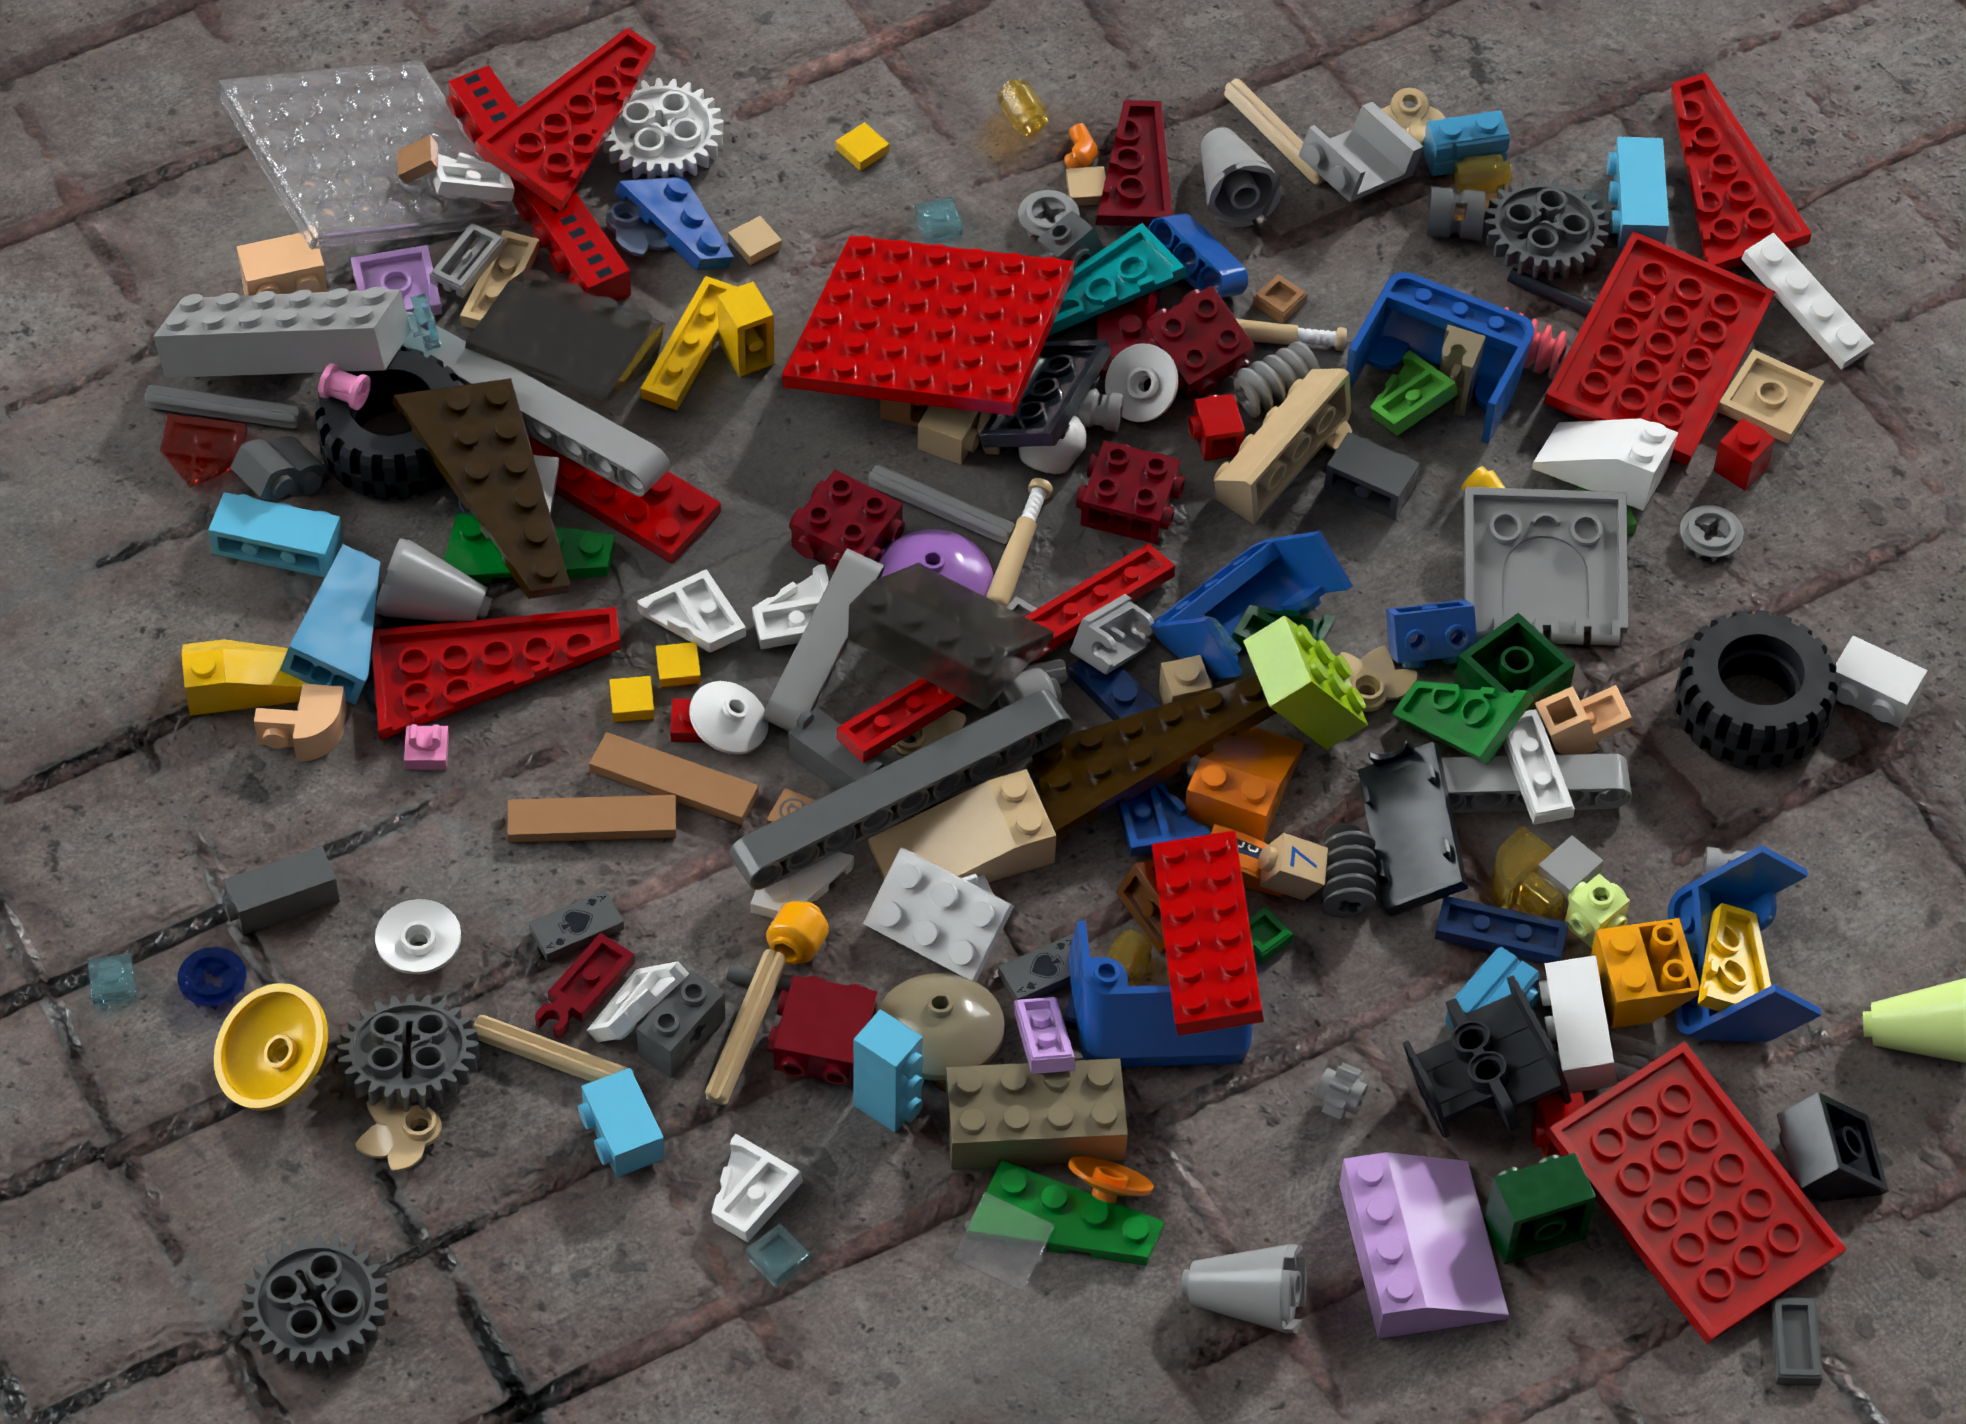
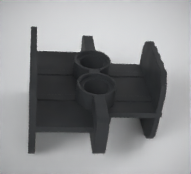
(1491, 1061)

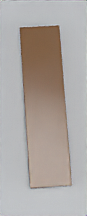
(670, 775)
(591, 818)

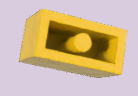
(746, 328)

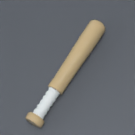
(1286, 334)
(1013, 558)

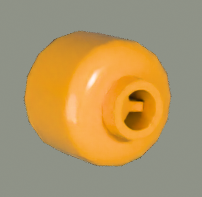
(798, 931)

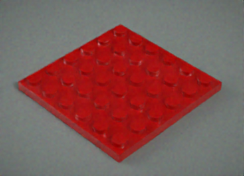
(929, 325)

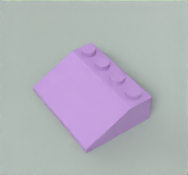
(1420, 1243)

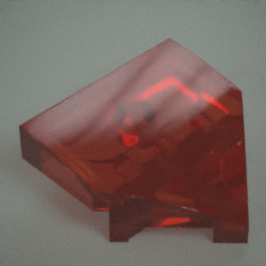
(201, 446)

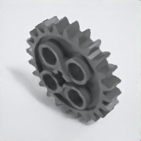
(1545, 228)
(441, 1052)
(276, 1320)

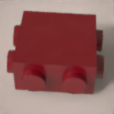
(1201, 341)
(1130, 492)
(845, 517)
(820, 1028)

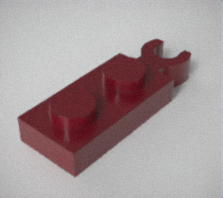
(585, 983)

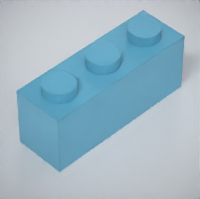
(1638, 189)
(275, 534)
(888, 1071)

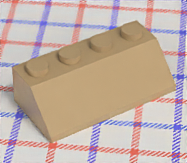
(1284, 443)

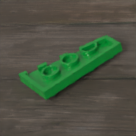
(470, 552)
(1079, 1219)

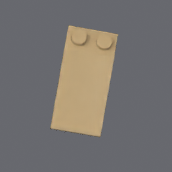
(983, 831)

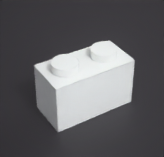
(1878, 681)

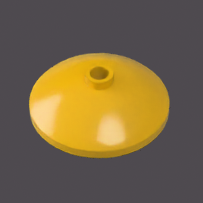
(270, 1047)

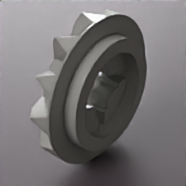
(1053, 202)
(1701, 521)

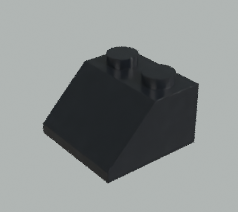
(1831, 1150)

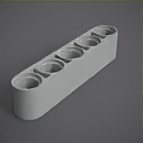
(821, 642)
(1591, 780)

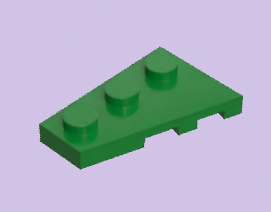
(1463, 718)

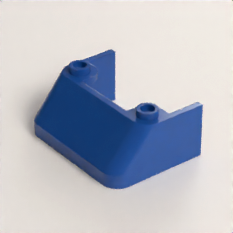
(1414, 317)
(1272, 574)
(1750, 885)
(1138, 1020)

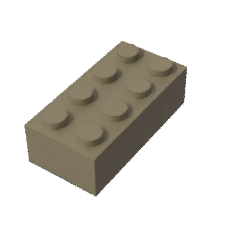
(1035, 1117)

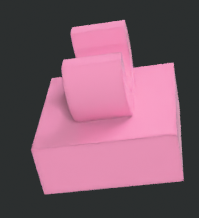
(426, 747)

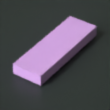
(1044, 1035)

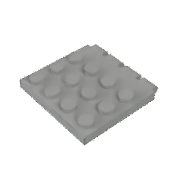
(1549, 559)

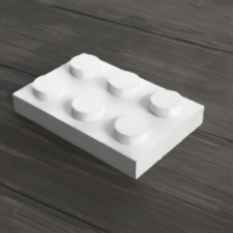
(938, 914)

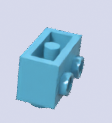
(621, 1122)

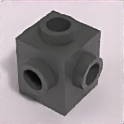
(1070, 240)

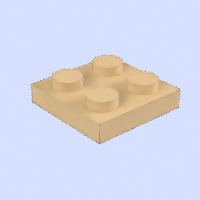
(1771, 396)

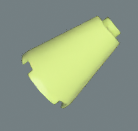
(1922, 1021)

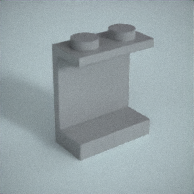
(1363, 158)

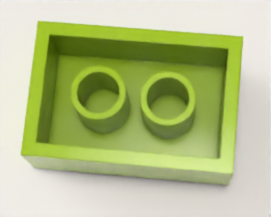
(1306, 682)

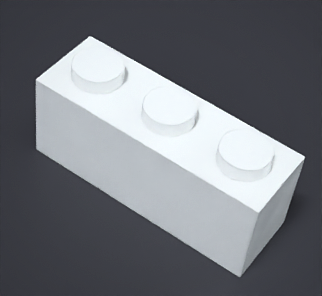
(1579, 1023)

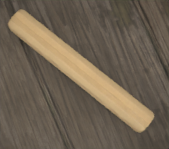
(1270, 126)
(745, 1027)
(544, 1050)

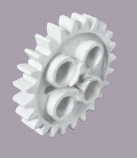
(665, 131)

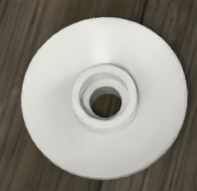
(1131, 370)
(720, 726)
(418, 922)

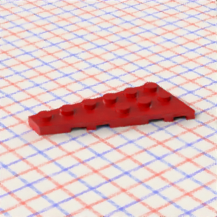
(563, 126)
(454, 665)

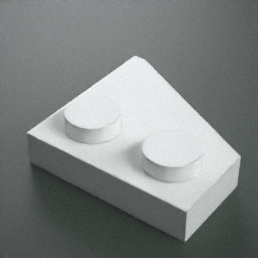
(695, 612)
(786, 615)
(802, 886)
(752, 1188)

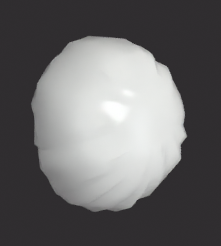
(1060, 457)

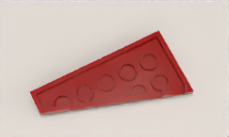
(1728, 180)

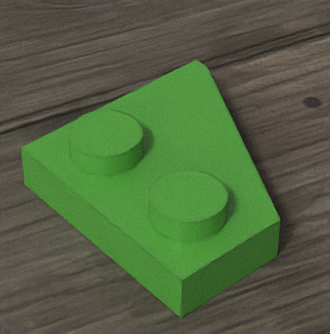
(1412, 394)

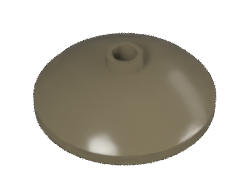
(961, 1033)

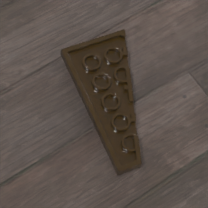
(491, 468)
(1140, 750)

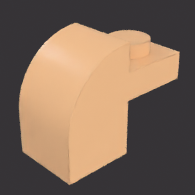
(1578, 724)
(311, 729)

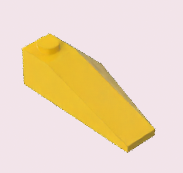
(236, 676)

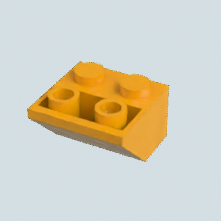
(1644, 971)

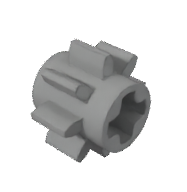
(1341, 1091)

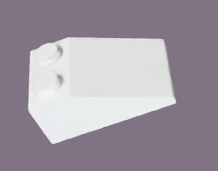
(1609, 456)

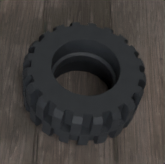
(379, 462)
(1764, 648)

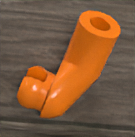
(1084, 150)

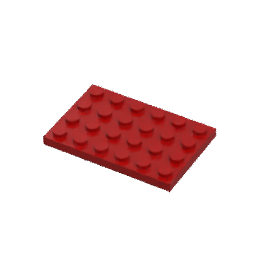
(1660, 342)
(1696, 1192)

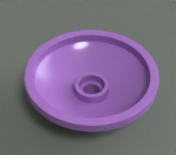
(953, 553)

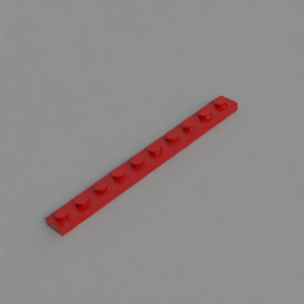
(925, 702)

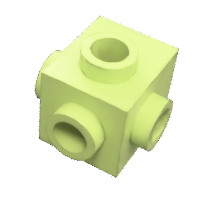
(1596, 907)

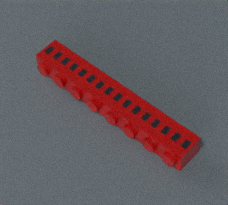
(570, 236)

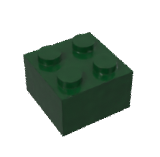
(1515, 659)
(1539, 1207)

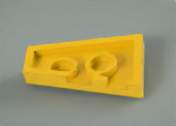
(1733, 959)

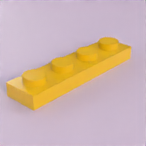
(686, 348)

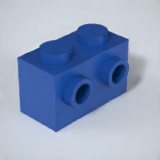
(1431, 632)

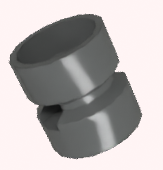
(1442, 213)

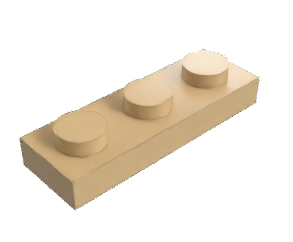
(516, 257)

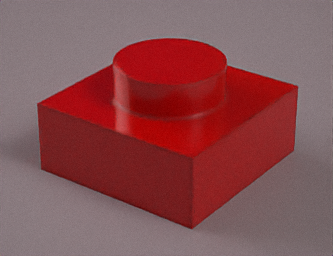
(681, 725)

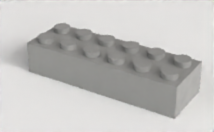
(282, 332)

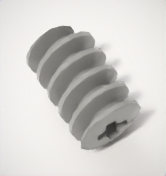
(1273, 377)

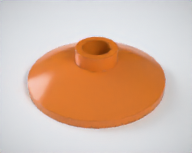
(1110, 1178)

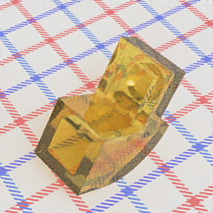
(1517, 878)

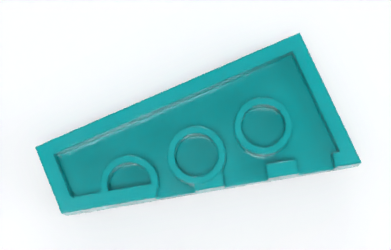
(1118, 275)

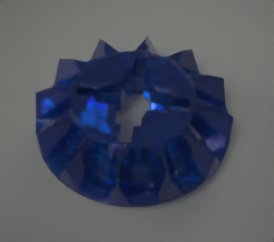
(216, 962)

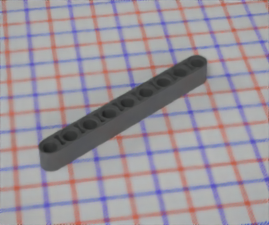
(900, 789)

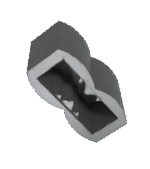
(278, 468)

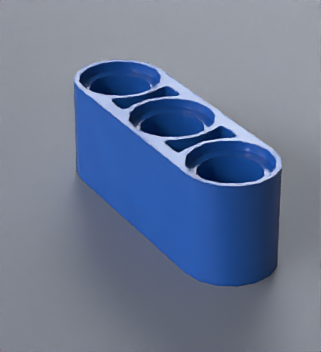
(1201, 255)

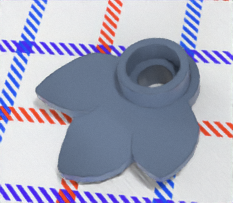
(632, 231)

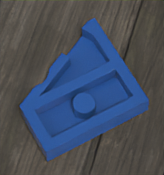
(1155, 818)

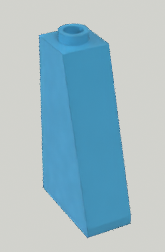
(338, 627)

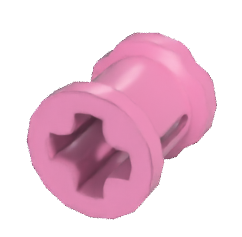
(344, 386)

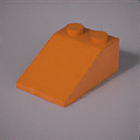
(1243, 781)

